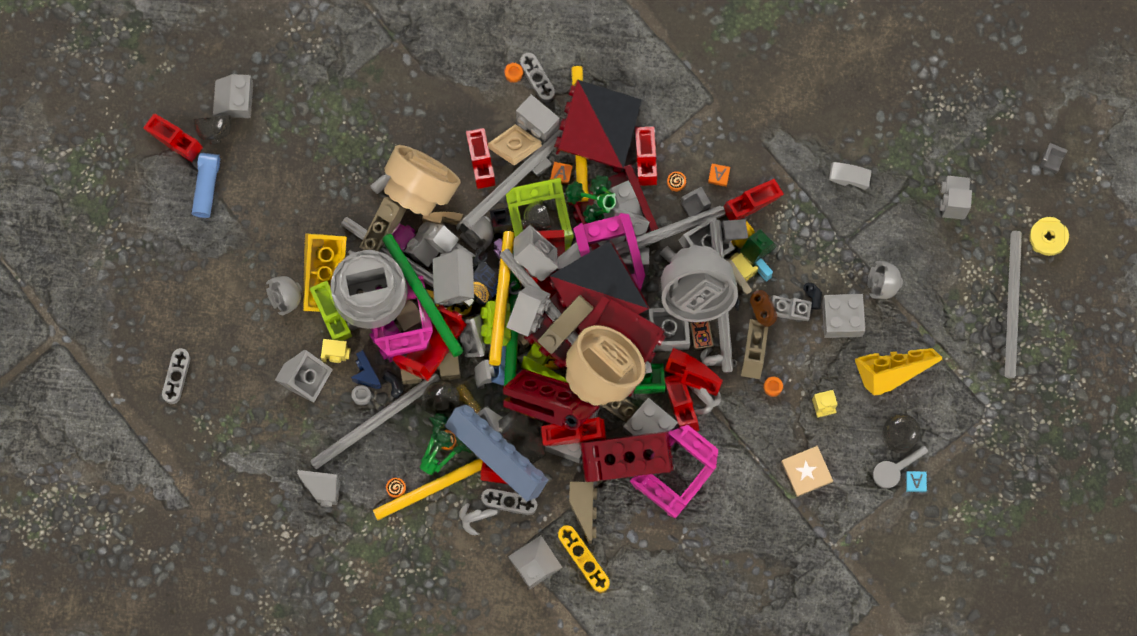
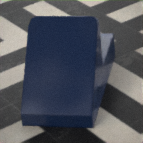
(368, 376)

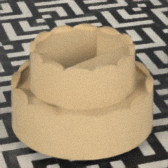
(418, 180)
(603, 366)

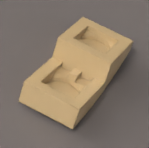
(440, 217)

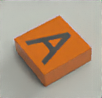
(562, 171)
(719, 175)

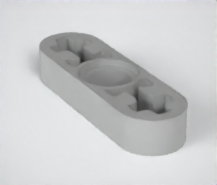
(537, 69)
(168, 388)
(496, 493)

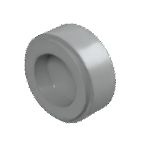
(361, 395)

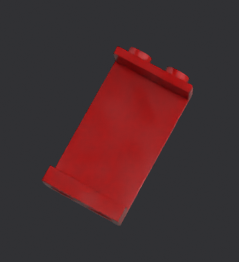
(425, 362)

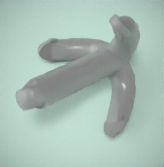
(715, 360)
(707, 399)
(474, 516)

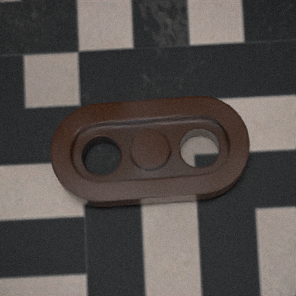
(763, 306)

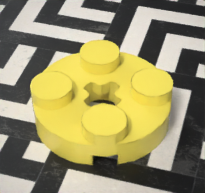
(1056, 229)

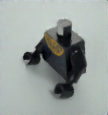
(485, 282)

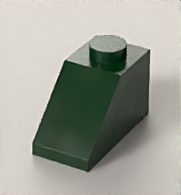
(757, 246)

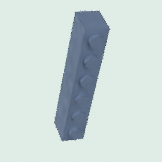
(496, 452)

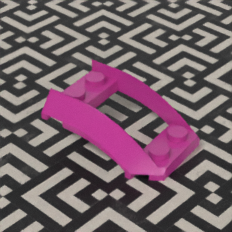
(610, 229)
(407, 341)
(662, 494)

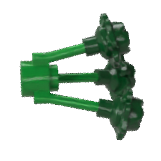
(605, 200)
(441, 439)

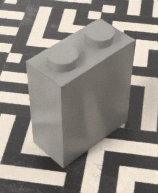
(453, 277)

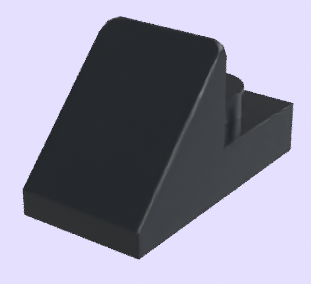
(501, 221)

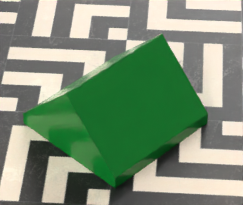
(652, 382)

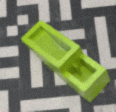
(334, 322)

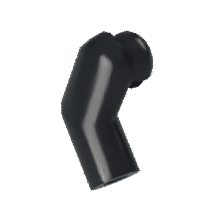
(814, 293)
(396, 383)

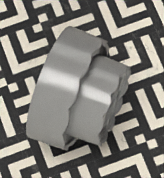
(365, 272)
(698, 285)

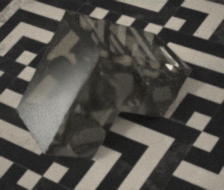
(525, 434)

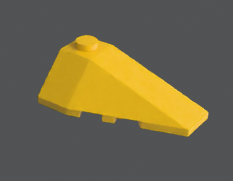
(321, 258)
(888, 372)

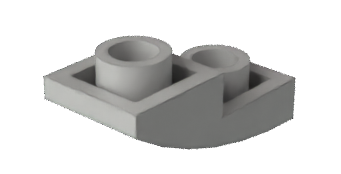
(850, 174)
(791, 308)
(483, 373)

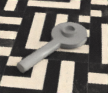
(888, 474)

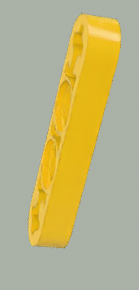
(584, 558)

